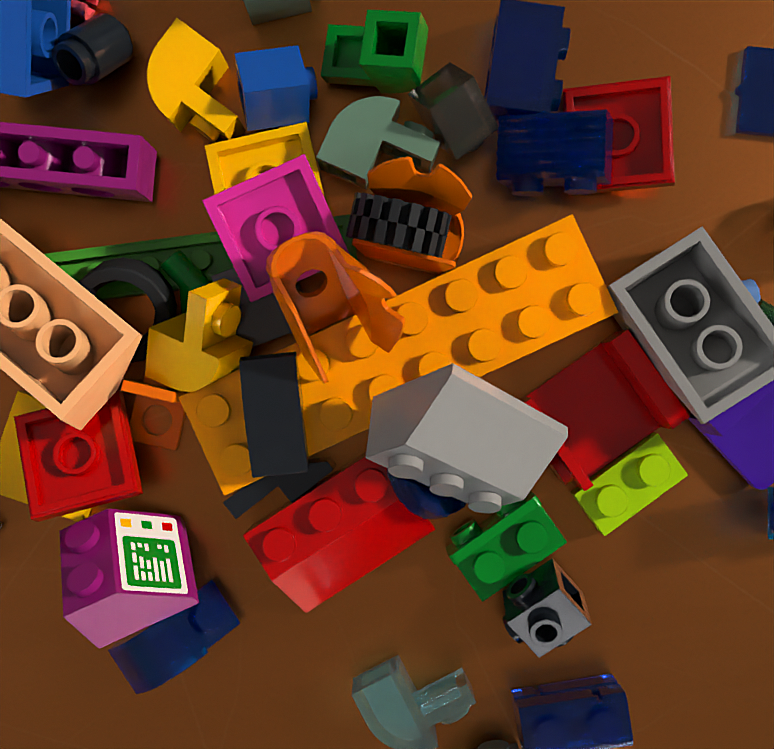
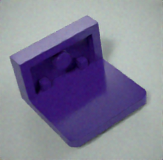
(746, 436)

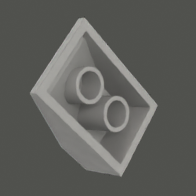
(697, 325)

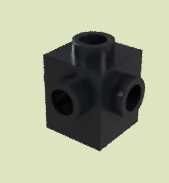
(544, 608)

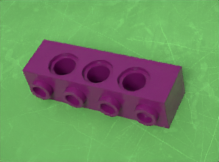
(76, 162)

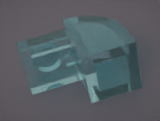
(408, 716)

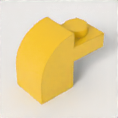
(182, 76)
(199, 343)

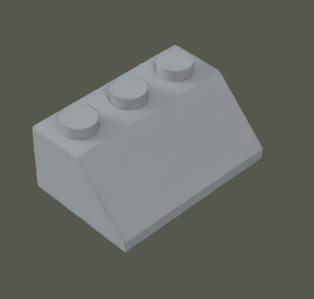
(462, 438)

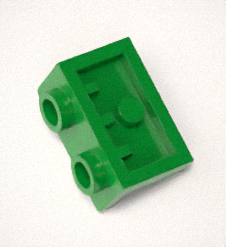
(504, 545)

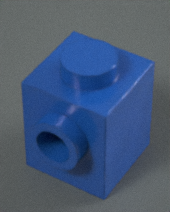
(274, 87)

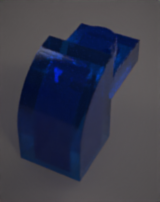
(174, 643)

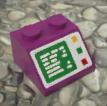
(124, 573)

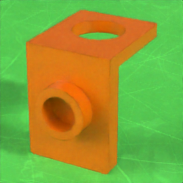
(154, 393)

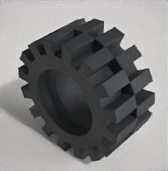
(398, 224)

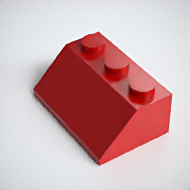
(335, 533)

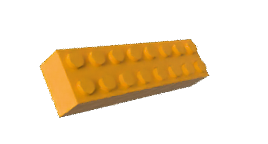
(467, 317)

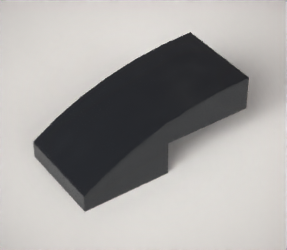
(274, 414)
(291, 485)

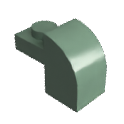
(366, 132)

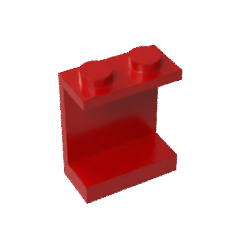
(609, 405)

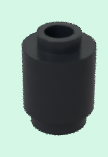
(92, 50)

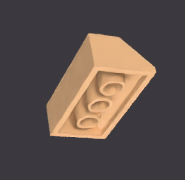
(58, 334)

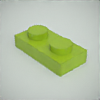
(630, 483)

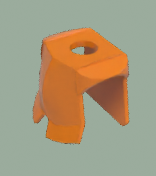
(437, 190)
(345, 292)

